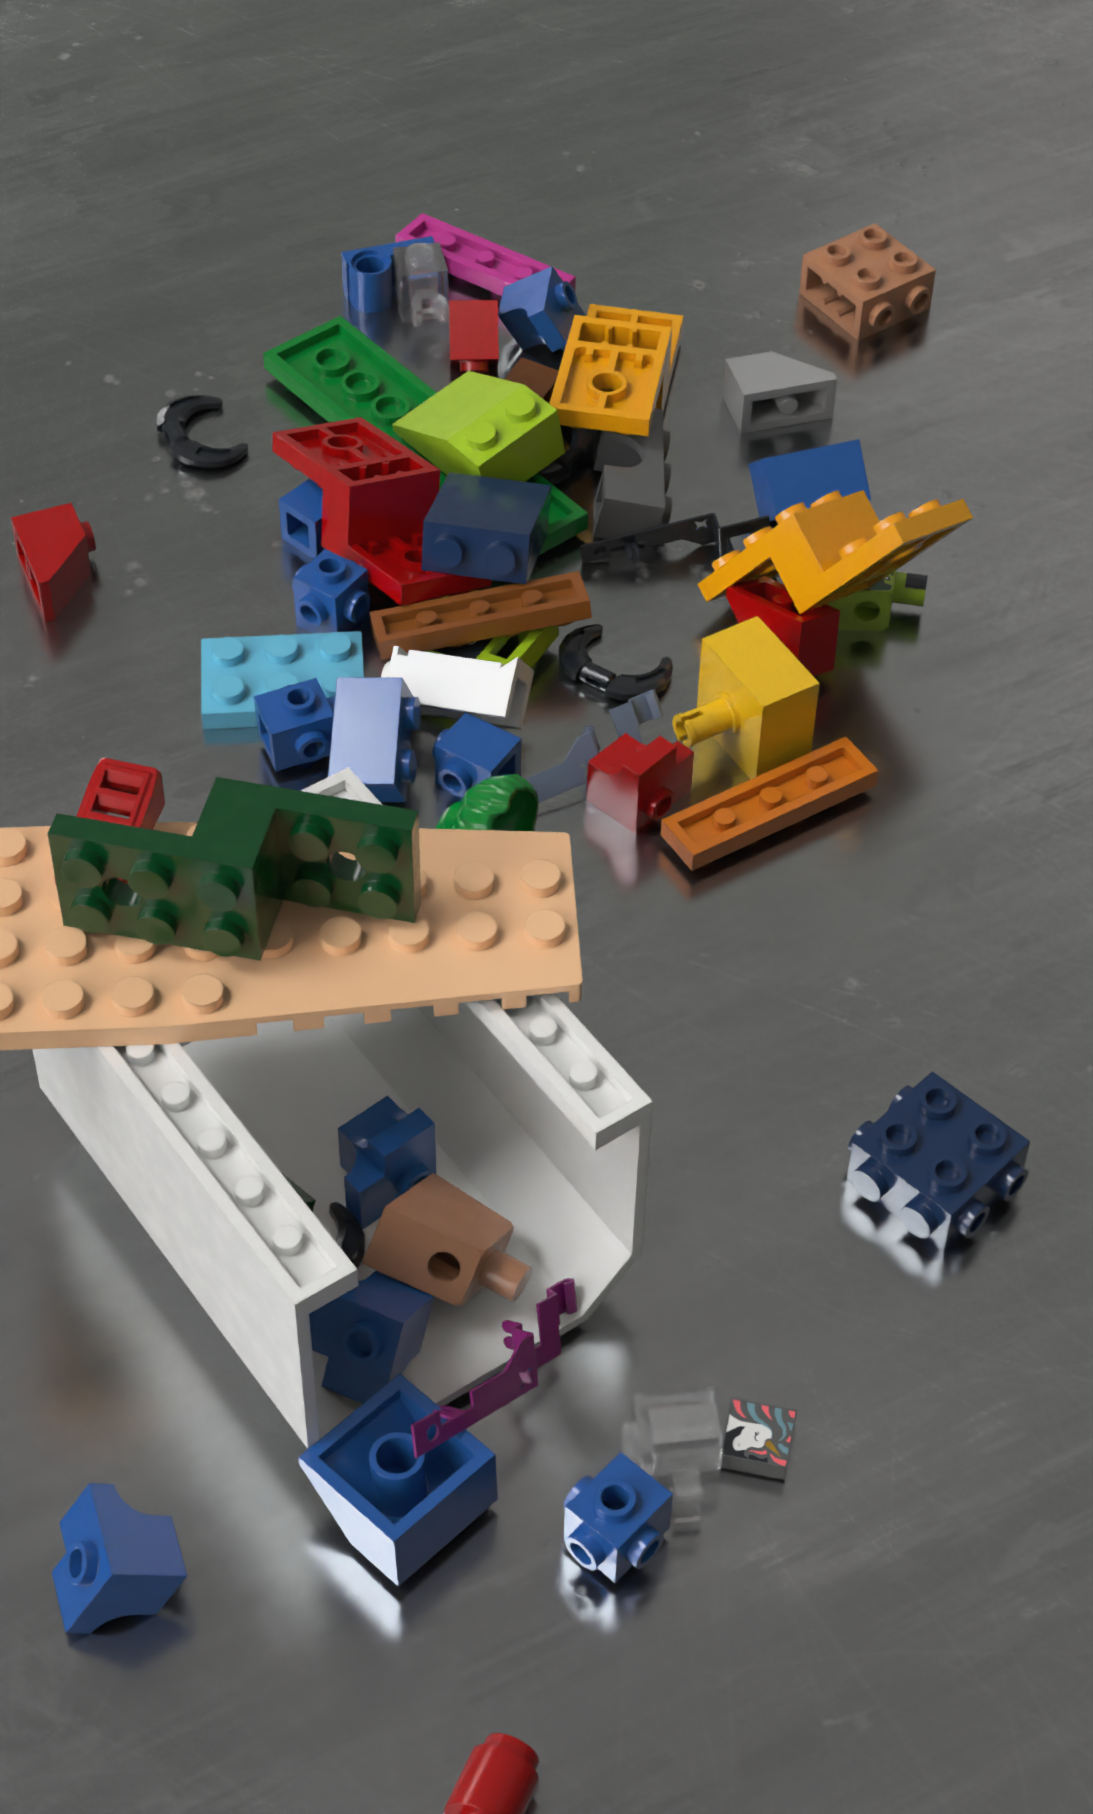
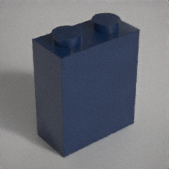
(486, 528)

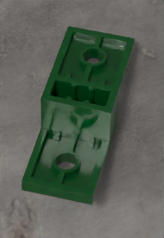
(237, 868)

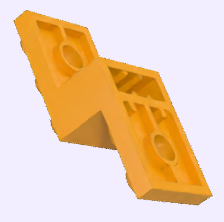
(616, 369)
(834, 548)

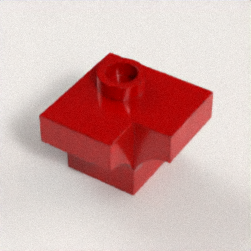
(639, 780)

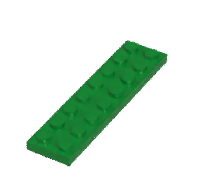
(352, 377)

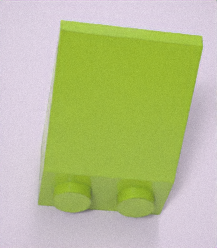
(485, 429)

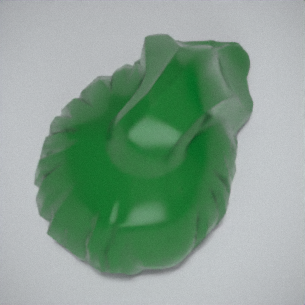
(494, 804)

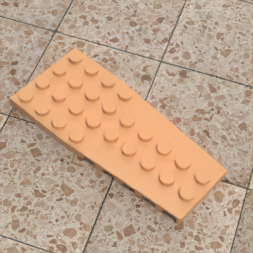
(488, 927)

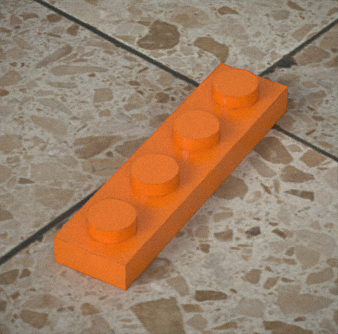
(768, 803)

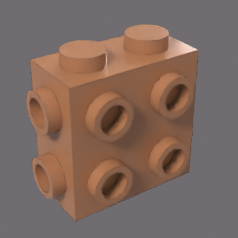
(867, 281)

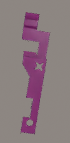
(506, 1385)

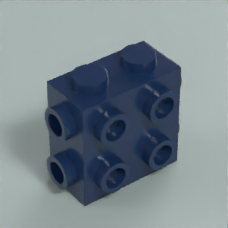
(937, 1161)

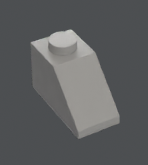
(776, 391)

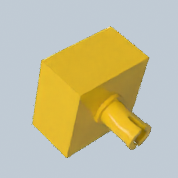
(751, 699)

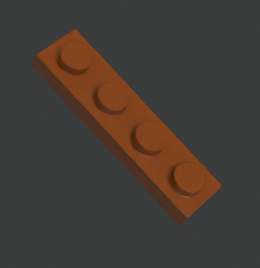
(482, 614)

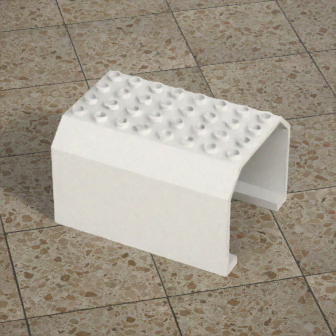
(523, 1122)

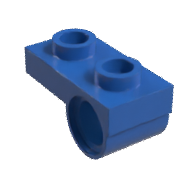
(370, 275)

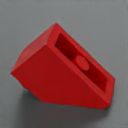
(473, 334)
(53, 555)
(807, 635)

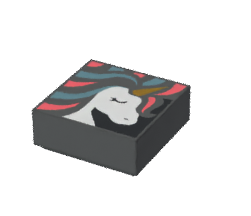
(758, 1438)

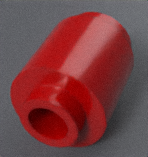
(496, 1778)

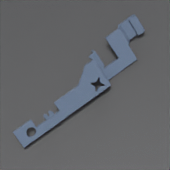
(570, 773)

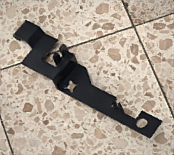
(677, 531)

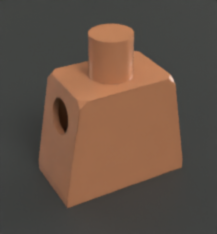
(446, 1244)

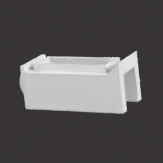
(458, 685)

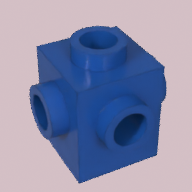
(331, 594)
(295, 723)
(616, 1518)

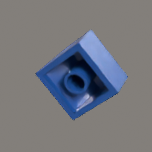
(385, 1498)

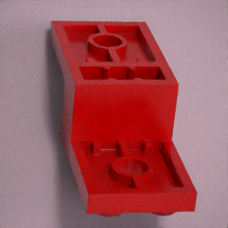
(373, 504)

